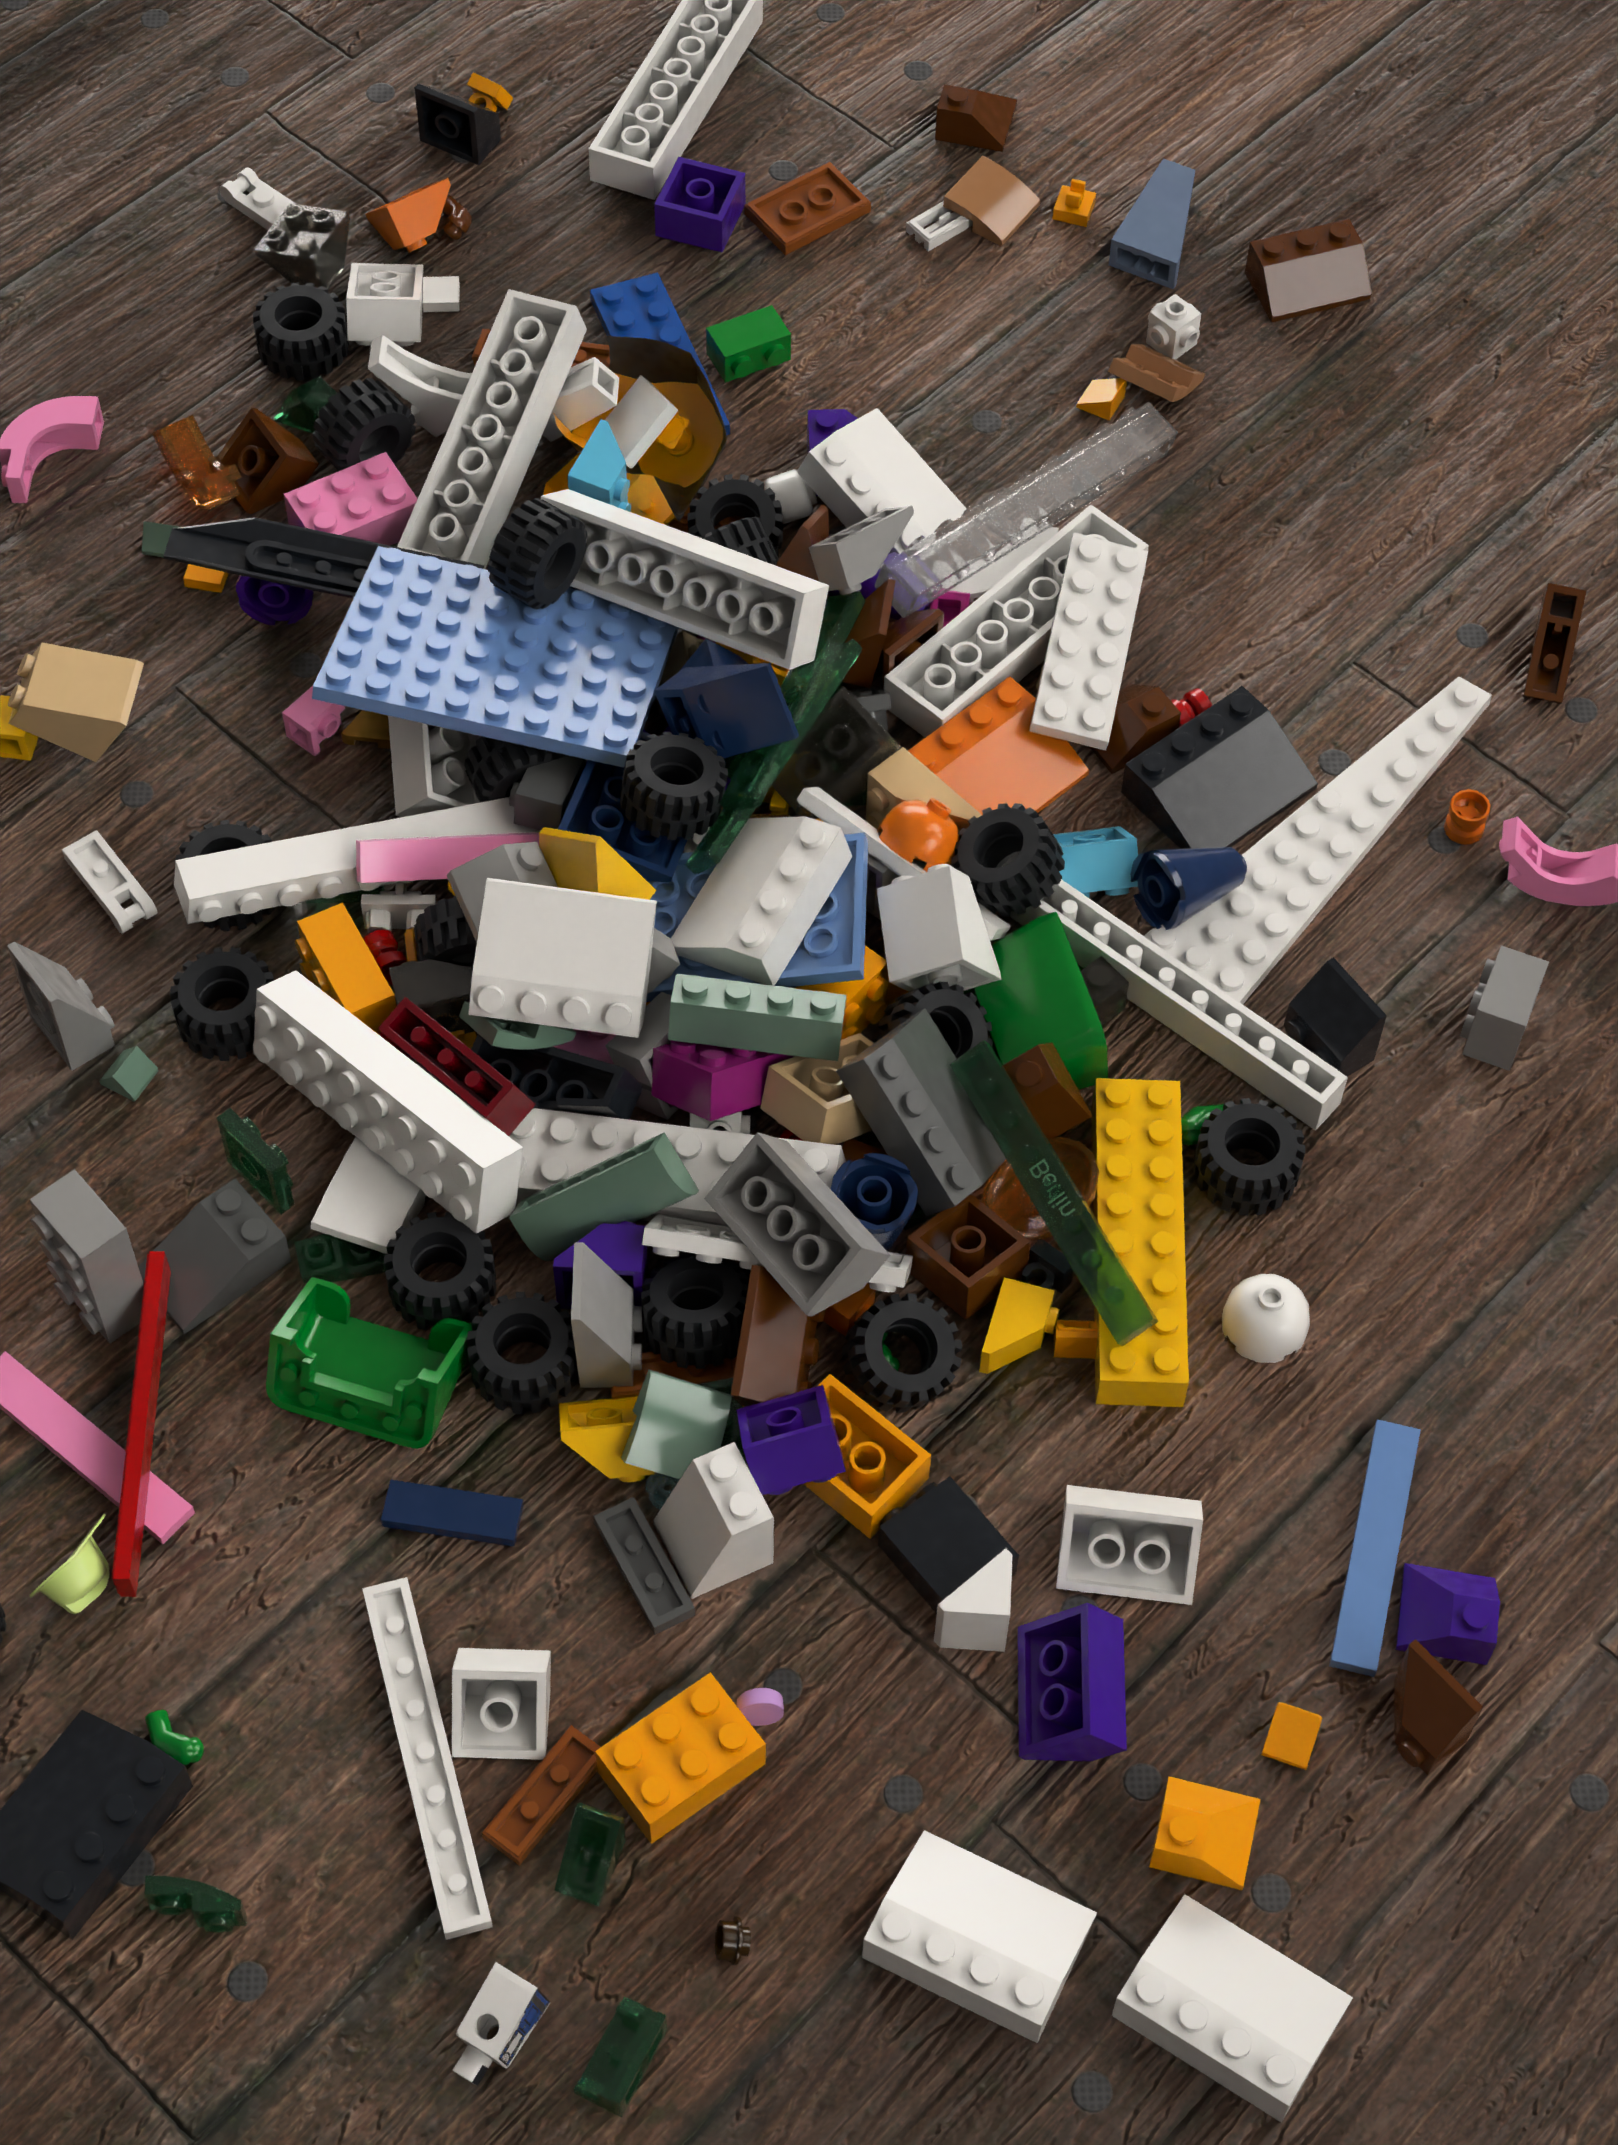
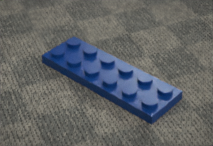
(645, 310)

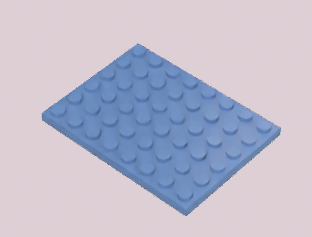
(463, 656)

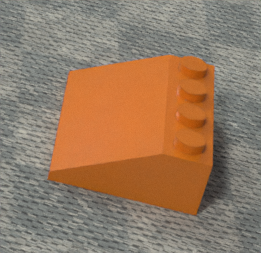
(994, 756)

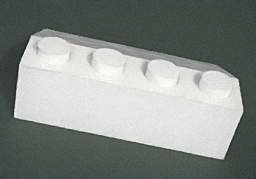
(876, 469)
(763, 896)
(563, 958)
(978, 1935)
(1231, 2007)

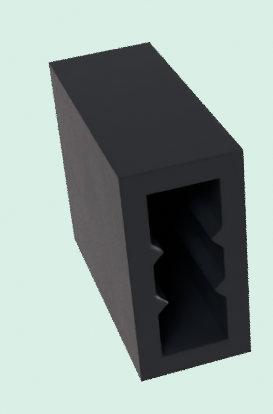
(940, 1540)

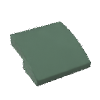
(516, 1034)
(675, 1424)

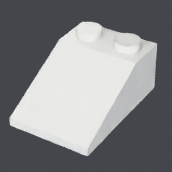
(385, 303)

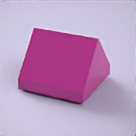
(951, 603)

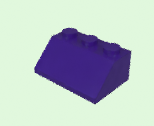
(1072, 1686)

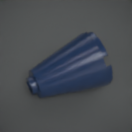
(1184, 882)
(878, 1194)

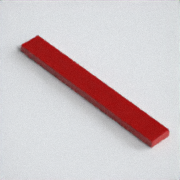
(141, 1425)

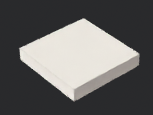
(640, 419)

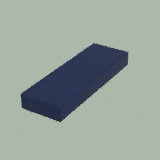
(452, 1513)

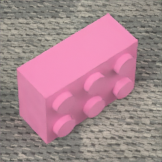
(358, 502)

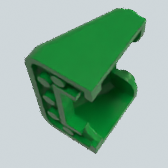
(1043, 1001)
(362, 1371)

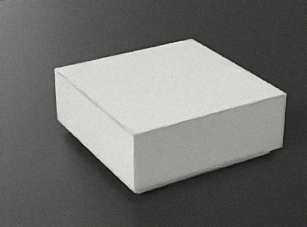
(441, 294)

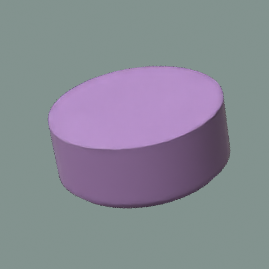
(761, 1706)

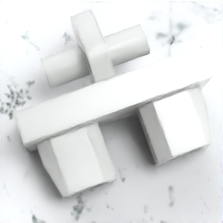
(394, 908)

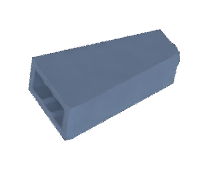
(1155, 227)

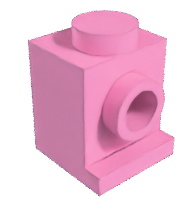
(311, 721)

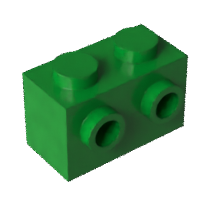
(748, 343)

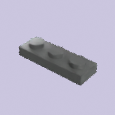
(644, 1565)

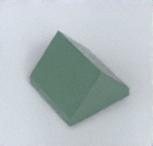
(155, 538)
(130, 1073)

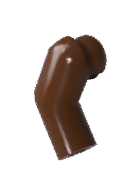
(459, 218)

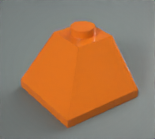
(411, 217)

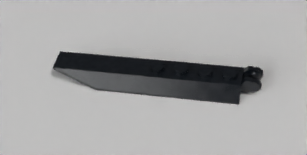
(280, 554)

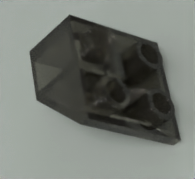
(307, 244)

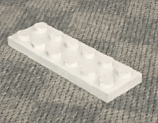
(1089, 641)
(718, 1241)

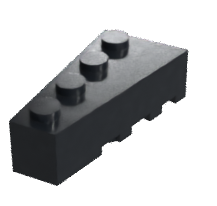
(565, 1080)

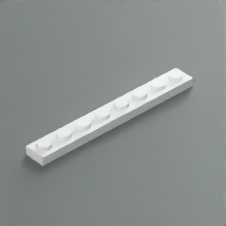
(427, 1759)

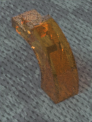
(195, 465)

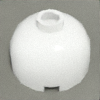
(1266, 1318)

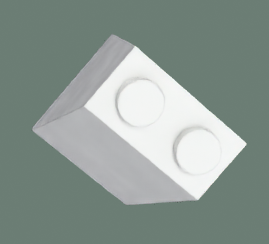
(935, 931)
(716, 1522)

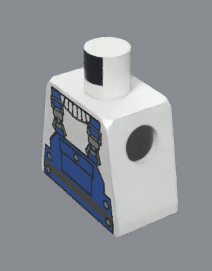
(502, 2002)

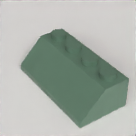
(756, 1017)

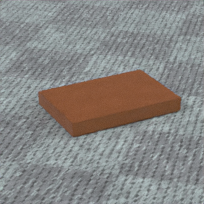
(807, 208)

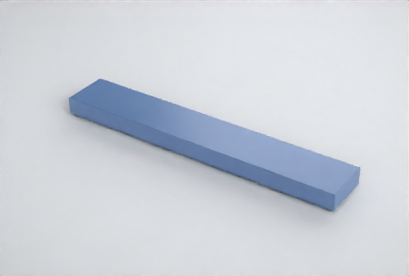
(1375, 1548)

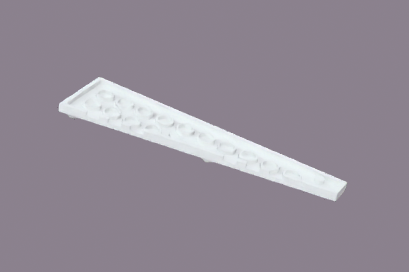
(1317, 848)

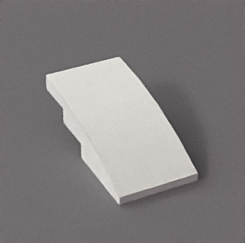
(367, 1200)

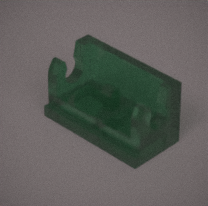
(622, 2056)

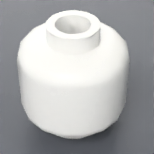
(794, 495)

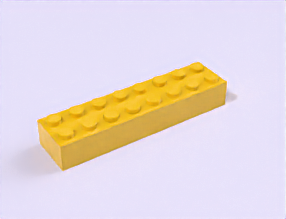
(1143, 1218)

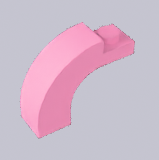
(43, 430)
(1556, 874)

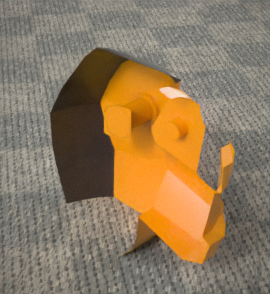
(686, 447)

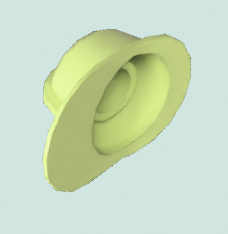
(79, 1578)

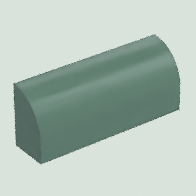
(610, 1192)

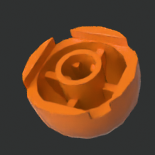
(920, 832)

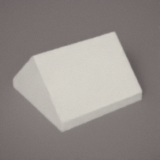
(978, 1610)

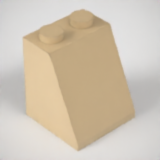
(74, 697)

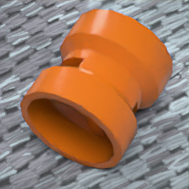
(1467, 816)

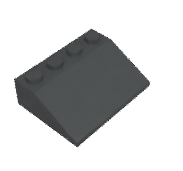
(923, 1112)

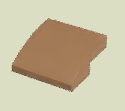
(992, 200)
(1156, 372)

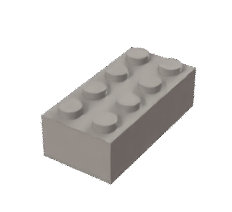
(89, 1256)

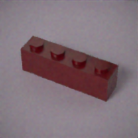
(456, 1066)

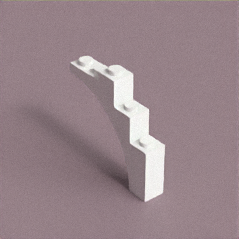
(438, 389)

